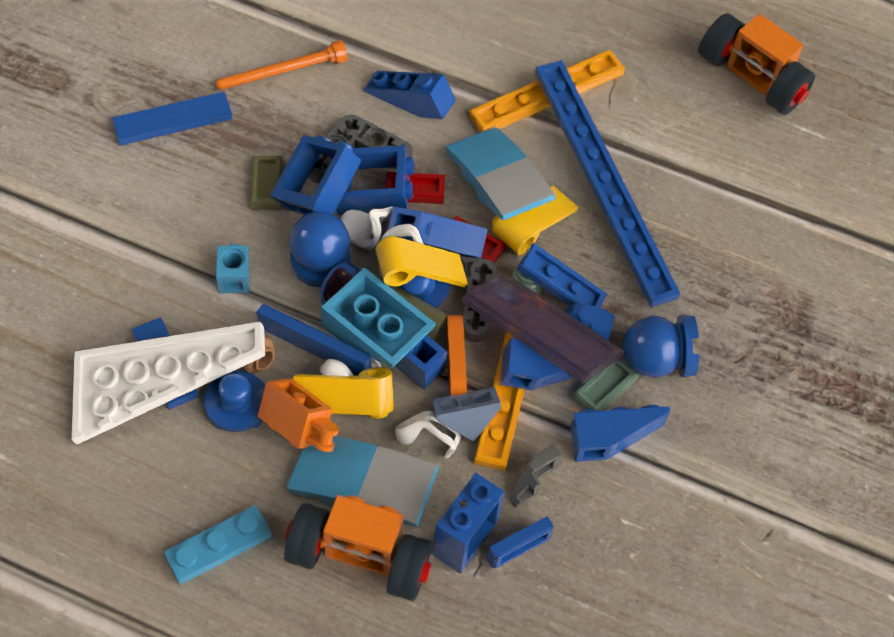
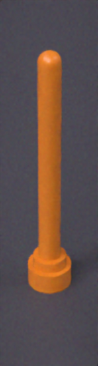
(333, 53)

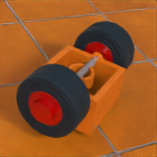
(761, 57)
(363, 538)

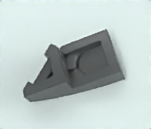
(528, 484)

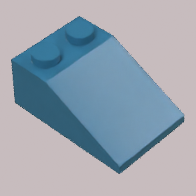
(375, 319)

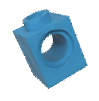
(233, 279)

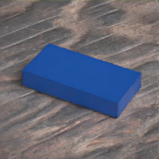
(520, 542)

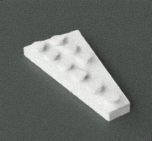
(141, 375)

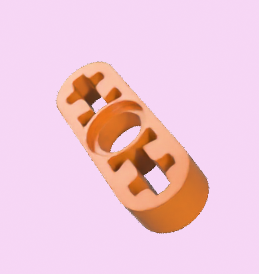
(456, 355)

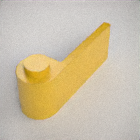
(524, 228)
(404, 259)
(355, 395)

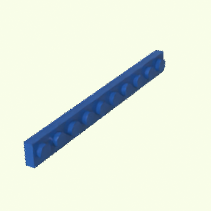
(607, 185)

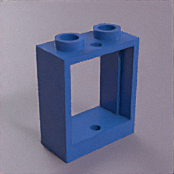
(332, 184)
(381, 198)
(466, 528)

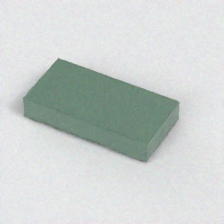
(605, 386)

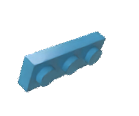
(217, 544)

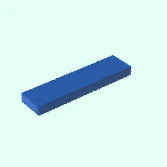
(172, 118)
(312, 339)

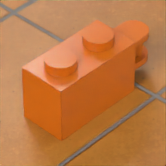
(297, 415)

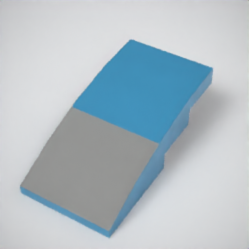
(500, 173)
(368, 472)

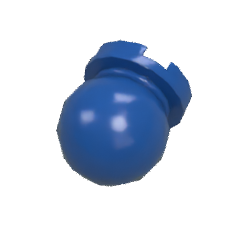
(317, 245)
(659, 346)

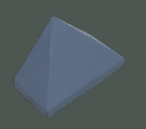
(468, 412)

